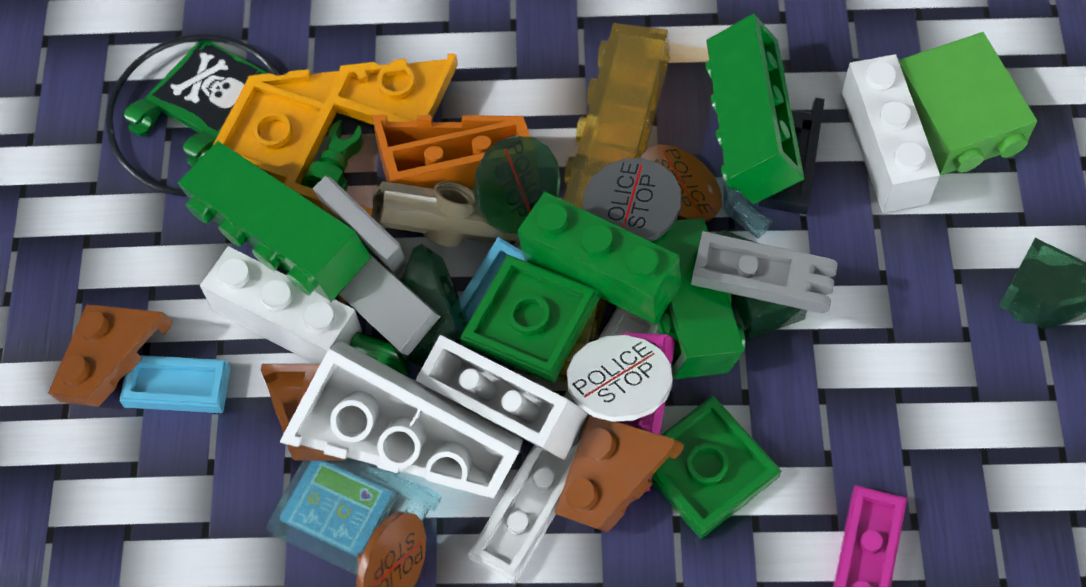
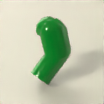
(380, 351)

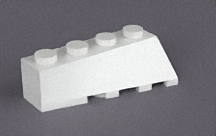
(394, 422)

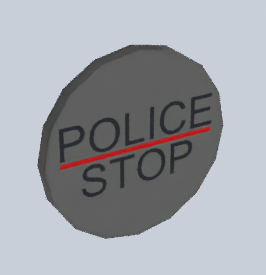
(635, 197)

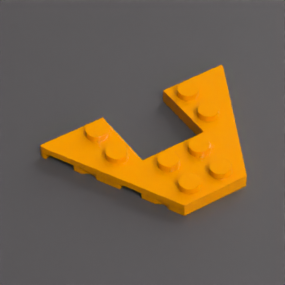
(286, 117)

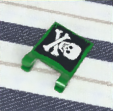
(197, 94)

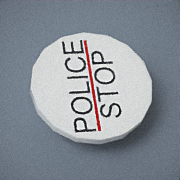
(619, 378)

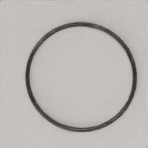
(115, 92)

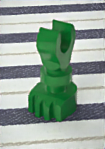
(334, 160)

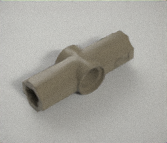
(442, 213)

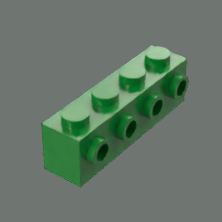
(753, 110)
(274, 221)

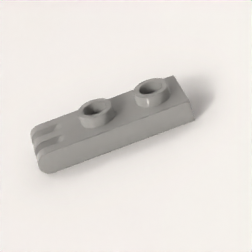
(764, 272)

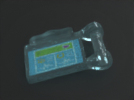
(340, 504)

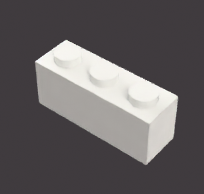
(889, 134)
(276, 308)
(502, 397)

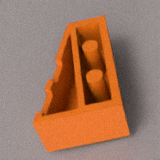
(440, 151)

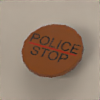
(698, 186)
(393, 553)

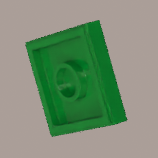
(530, 318)
(715, 470)

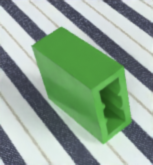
(967, 103)

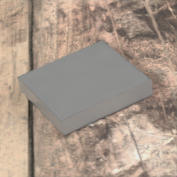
(372, 234)

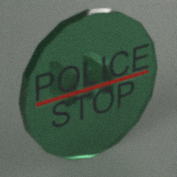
(513, 180)

